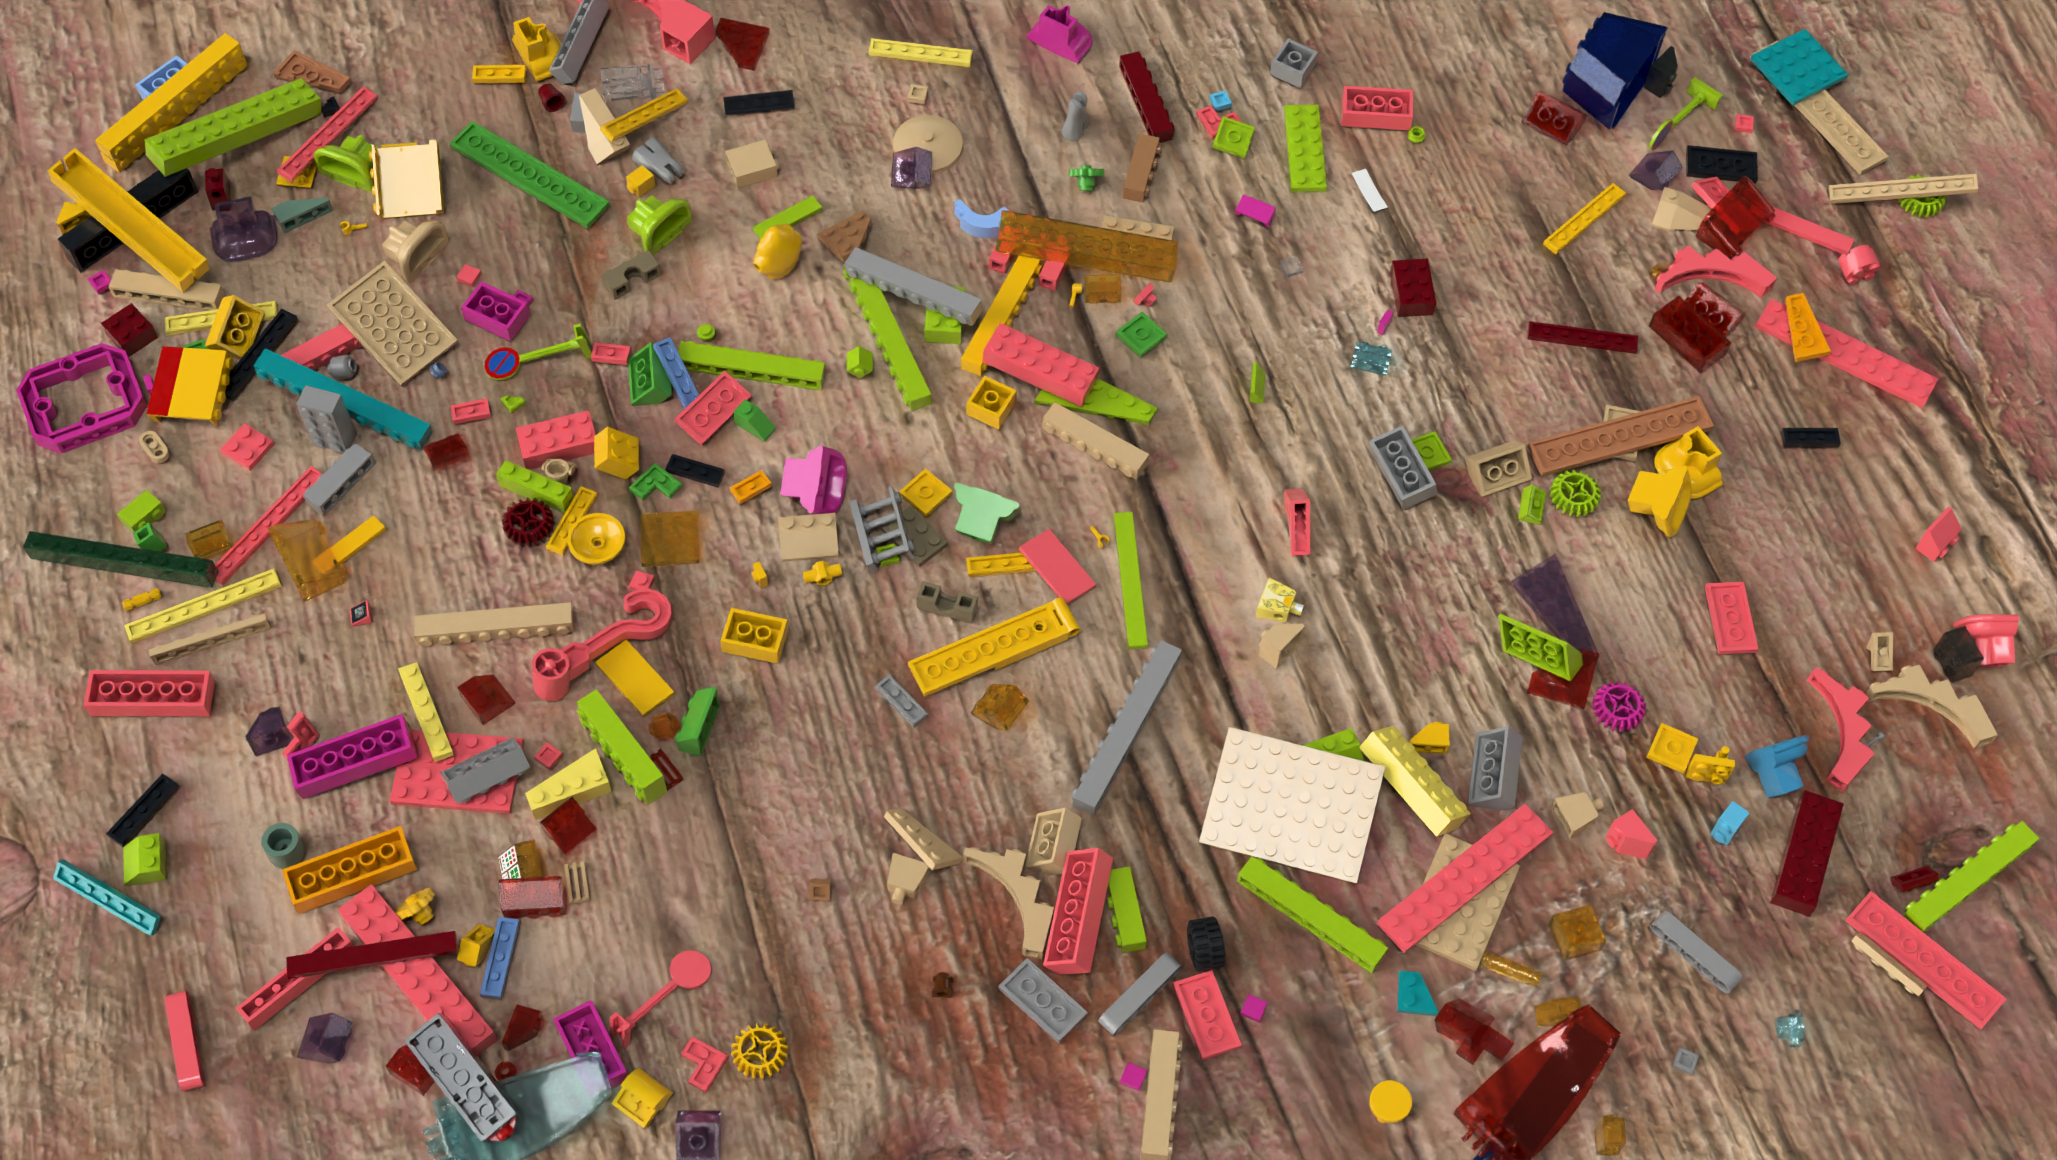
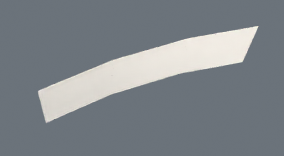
(1369, 190)

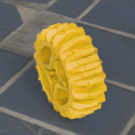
(777, 1042)

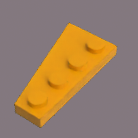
(1805, 332)

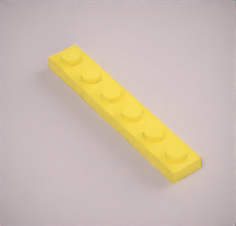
(425, 712)

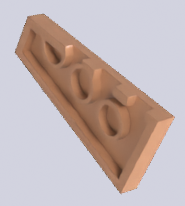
(312, 72)

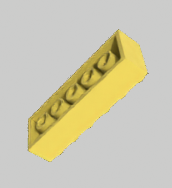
(1415, 780)

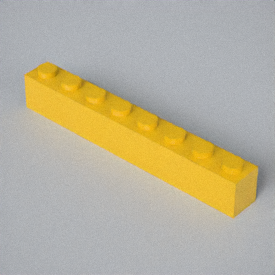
(1002, 310)

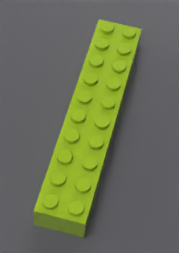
(232, 127)

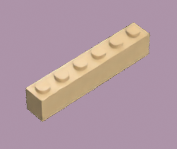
(159, 290)
(1095, 441)

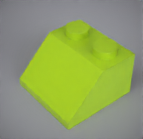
(145, 860)

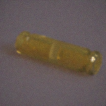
(1511, 969)

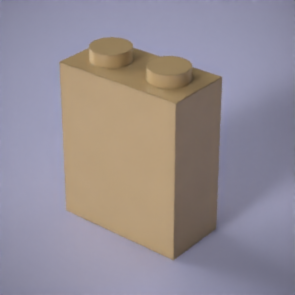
(752, 163)

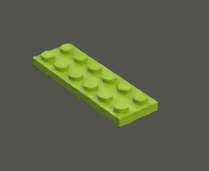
(1305, 148)

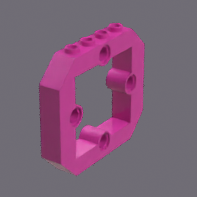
(92, 427)

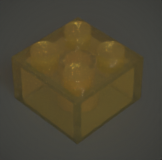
(1577, 932)

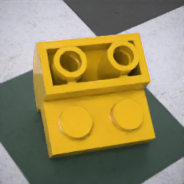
(641, 1097)

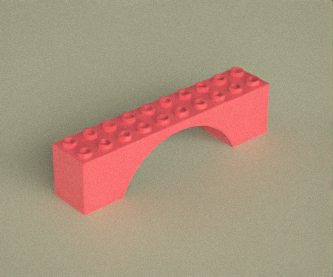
(683, 27)

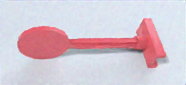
(687, 970)

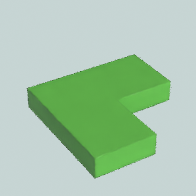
(654, 479)

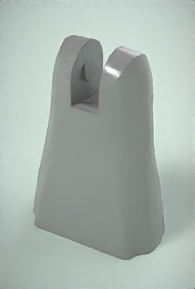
(1077, 117)
(657, 160)

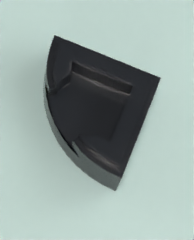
(330, 107)

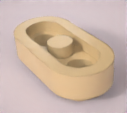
(155, 448)

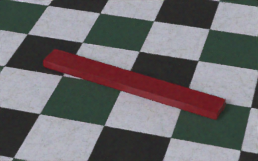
(371, 954)

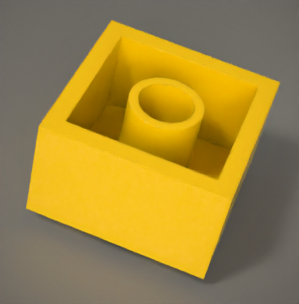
(991, 402)
(616, 453)

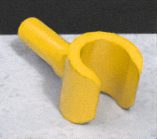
(348, 229)
(1076, 289)
(1100, 537)

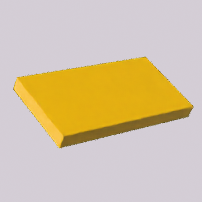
(634, 678)

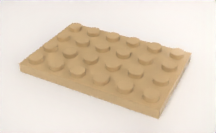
(392, 323)
(1467, 931)

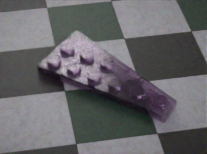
(1552, 600)

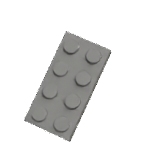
(1043, 1000)

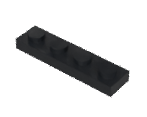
(758, 102)
(142, 810)

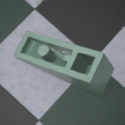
(299, 212)

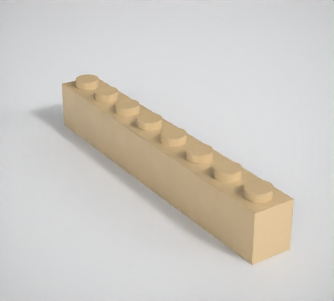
(494, 624)

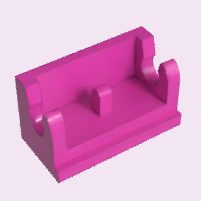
(1256, 209)

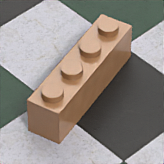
(1141, 168)

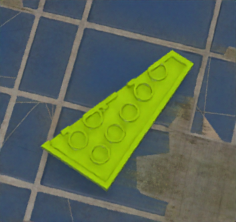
(1107, 401)

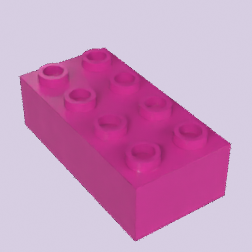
(585, 1032)

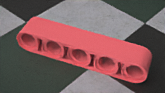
(184, 1041)

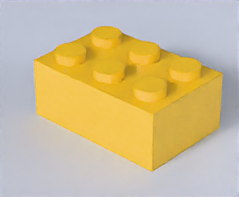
(754, 635)

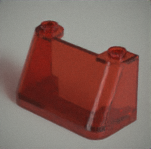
(1735, 218)

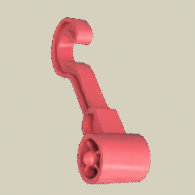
(556, 668)

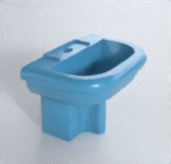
(1777, 765)

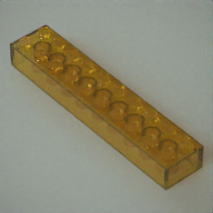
(1086, 246)

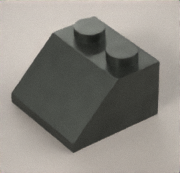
(1662, 73)

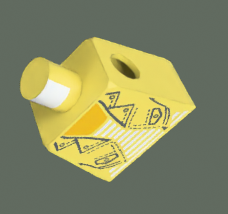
(1278, 602)

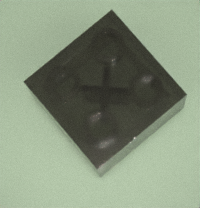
(1958, 654)

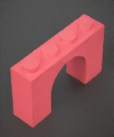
(1048, 278)

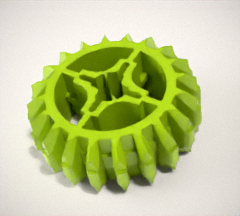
(1923, 206)
(1582, 502)

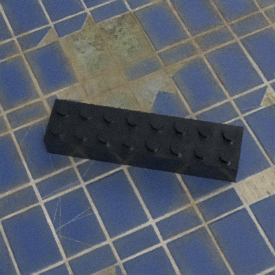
(159, 194)

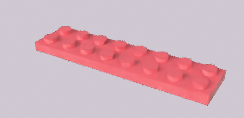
(1926, 960)

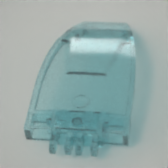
(551, 1102)

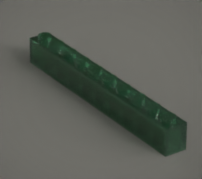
(120, 559)

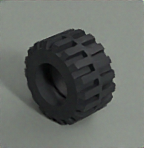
(1206, 943)

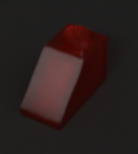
(522, 1027)

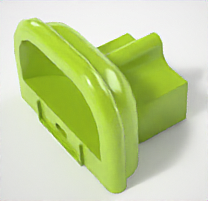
(347, 163)
(658, 221)

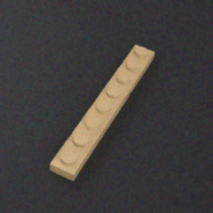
(1903, 188)

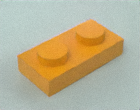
(750, 487)

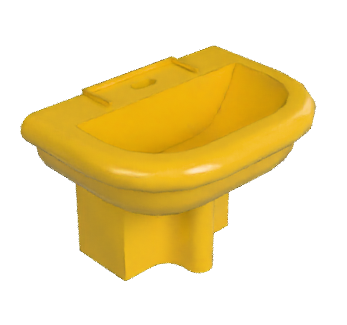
(536, 47)
(1699, 456)
(1663, 497)

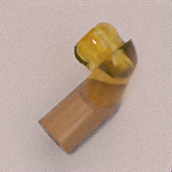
(1656, 270)

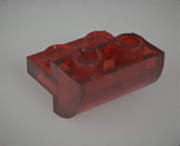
(446, 451)
(567, 825)

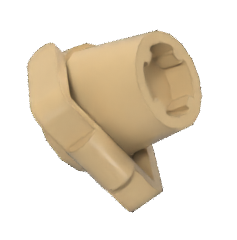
(558, 469)

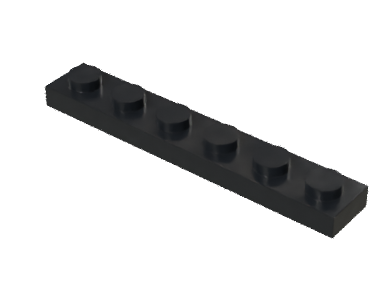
(269, 339)

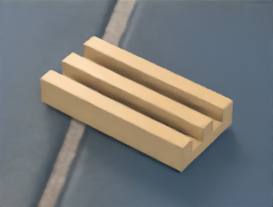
(574, 867)

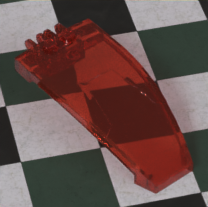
(1539, 1088)

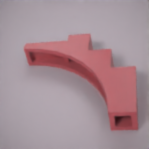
(1715, 265)
(1852, 728)

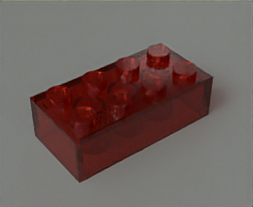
(1689, 334)

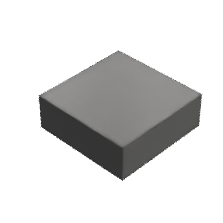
(1685, 1061)

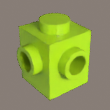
(859, 362)

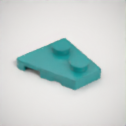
(1414, 995)

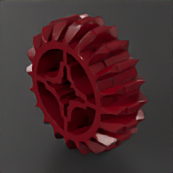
(524, 516)

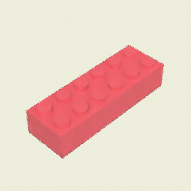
(1040, 364)
(149, 693)
(1078, 911)

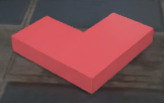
(1211, 120)
(303, 734)
(709, 1063)

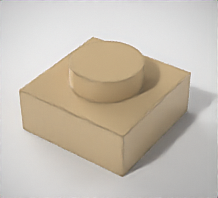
(917, 94)

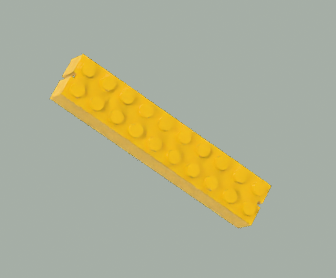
(172, 102)
(128, 220)

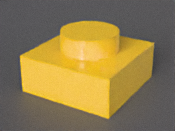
(759, 575)

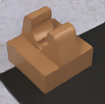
(820, 889)

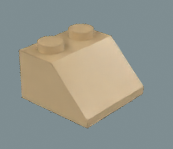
(1280, 642)

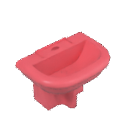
(1993, 637)

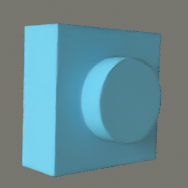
(1220, 100)

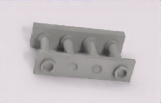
(863, 528)

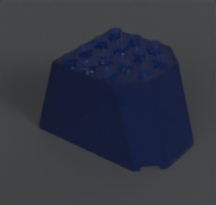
(1612, 65)

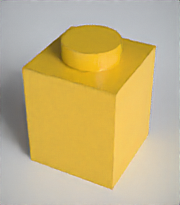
(640, 181)

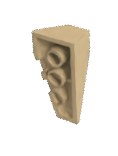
(595, 115)

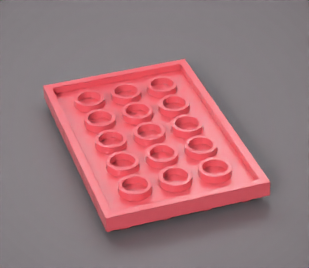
(421, 784)

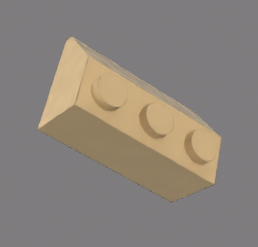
(1499, 467)
(808, 537)
(1051, 838)

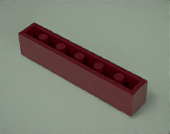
(1146, 96)

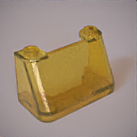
(308, 557)

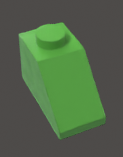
(753, 420)

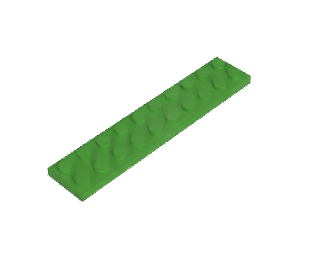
(529, 174)

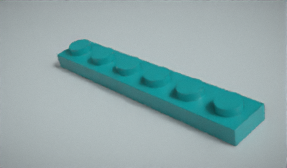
(107, 897)

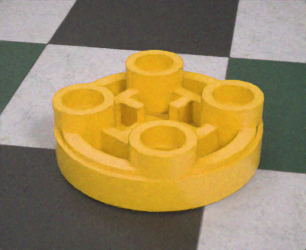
(1390, 1101)

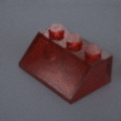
(1554, 118)
(1715, 308)
(533, 897)

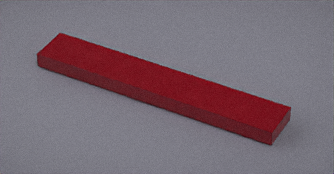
(1582, 337)

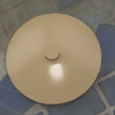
(934, 135)

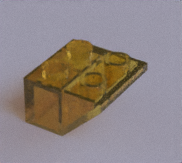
(1000, 706)

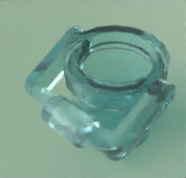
(1791, 1028)

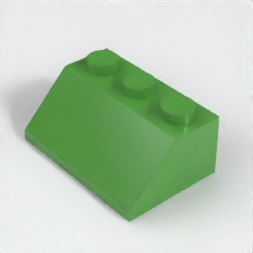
(647, 378)
(698, 721)

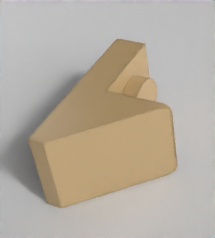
(1881, 651)

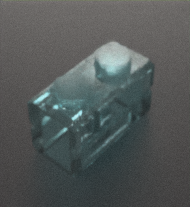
(1371, 358)

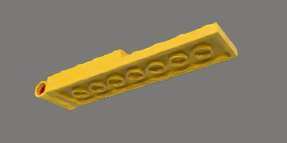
(995, 646)

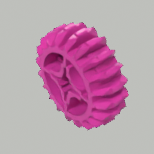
(1624, 716)

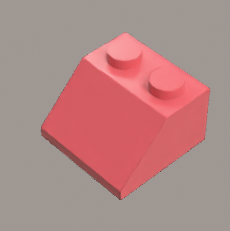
(1940, 536)
(1631, 836)

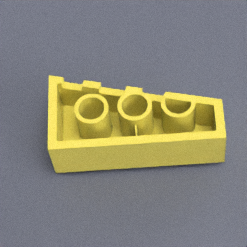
(581, 780)

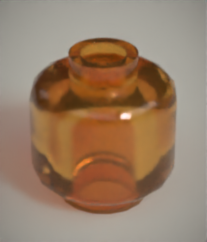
(664, 726)

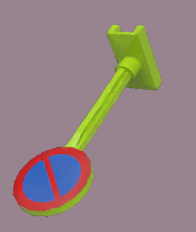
(1702, 94)
(505, 362)

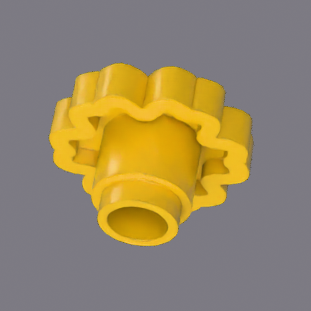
(417, 906)

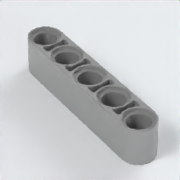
(1696, 952)
(1140, 994)

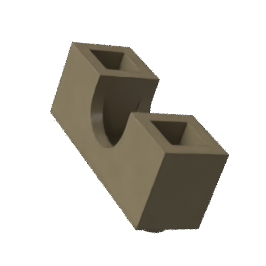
(641, 266)
(934, 600)

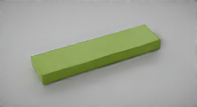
(791, 216)

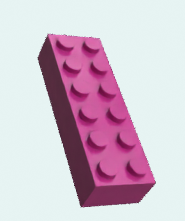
(352, 756)

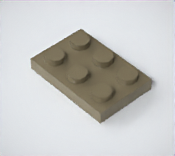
(924, 536)

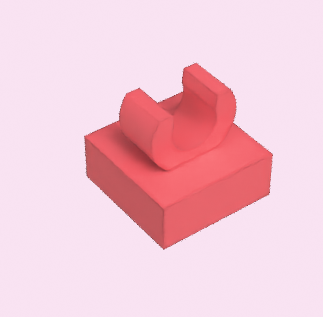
(1146, 296)

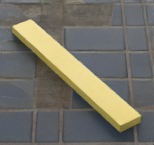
(202, 606)

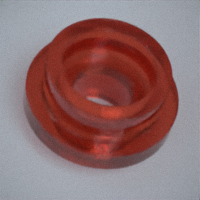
(505, 1065)

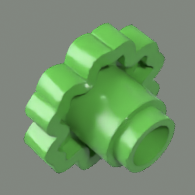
(1086, 176)

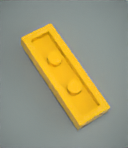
(499, 73)

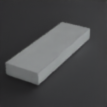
(901, 701)

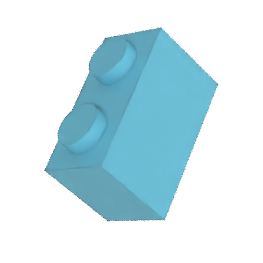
(1729, 823)

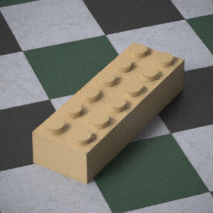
(1161, 1092)

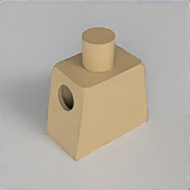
(1577, 812)
(906, 877)

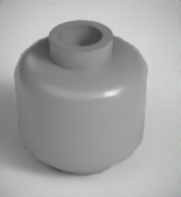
(342, 367)

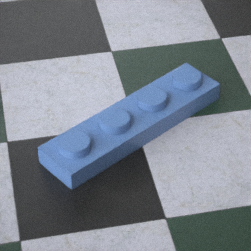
(676, 371)
(500, 958)

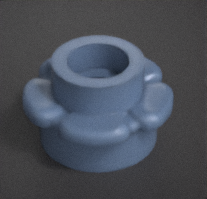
(438, 370)

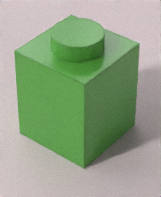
(149, 538)

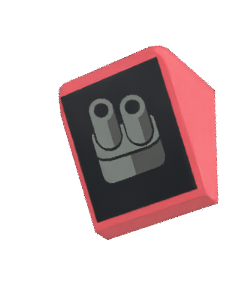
(361, 614)

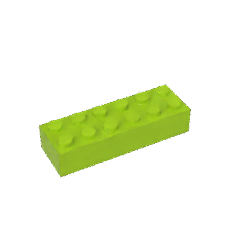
(621, 747)

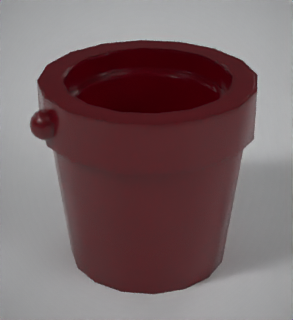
(551, 97)

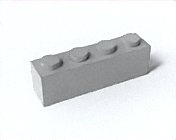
(338, 479)

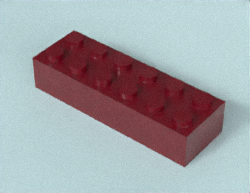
(1807, 853)

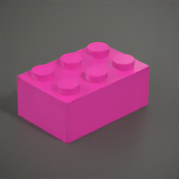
(495, 311)

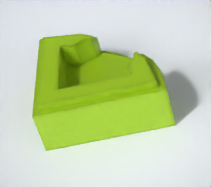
(513, 403)

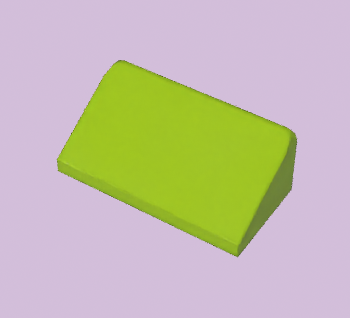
(1257, 384)
(1532, 504)

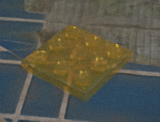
(669, 538)

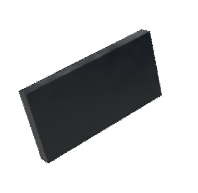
(1723, 163)

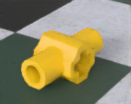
(822, 573)

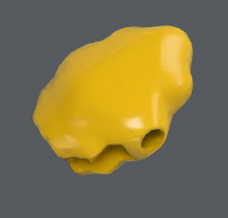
(778, 251)

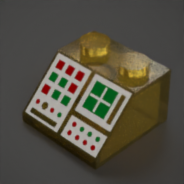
(521, 861)

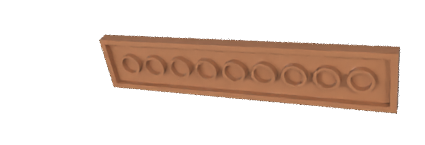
(1619, 436)

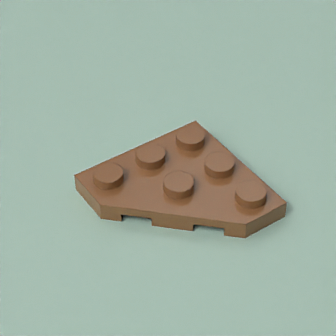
(846, 235)

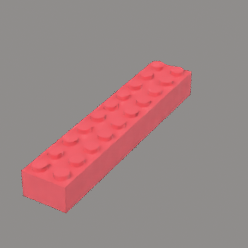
(418, 979)

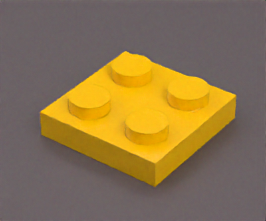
(925, 492)
(1672, 748)

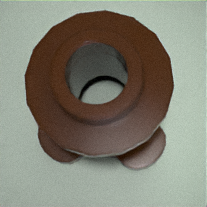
(942, 985)

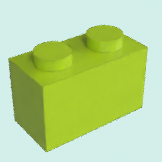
(141, 511)

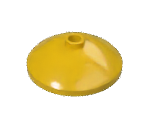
(593, 530)

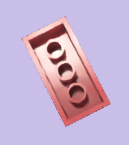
(1377, 108)
(557, 439)

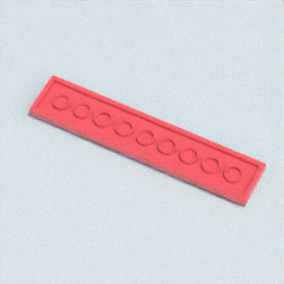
(1857, 358)
(1464, 878)

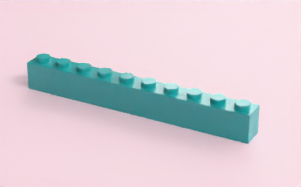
(359, 406)

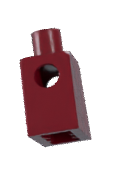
(215, 182)

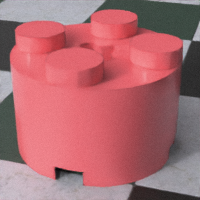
(1859, 264)

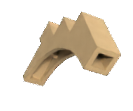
(1964, 712)
(1008, 871)

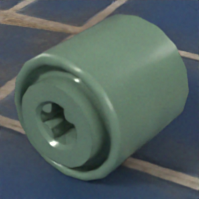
(283, 845)

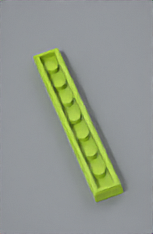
(1130, 580)

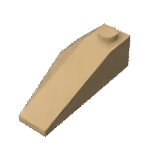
(1679, 211)

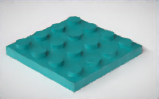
(1799, 67)

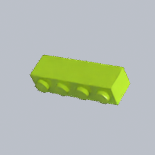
(534, 486)
(1125, 911)

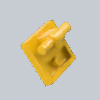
(1710, 768)

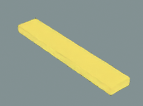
(920, 52)
(204, 320)

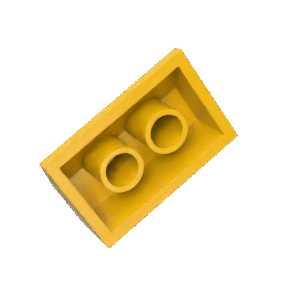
(234, 326)

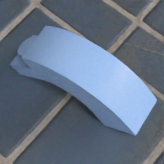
(975, 224)

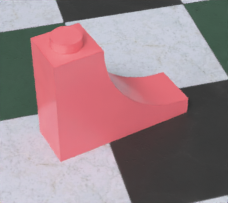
(1298, 515)

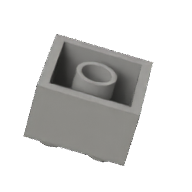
(1294, 63)

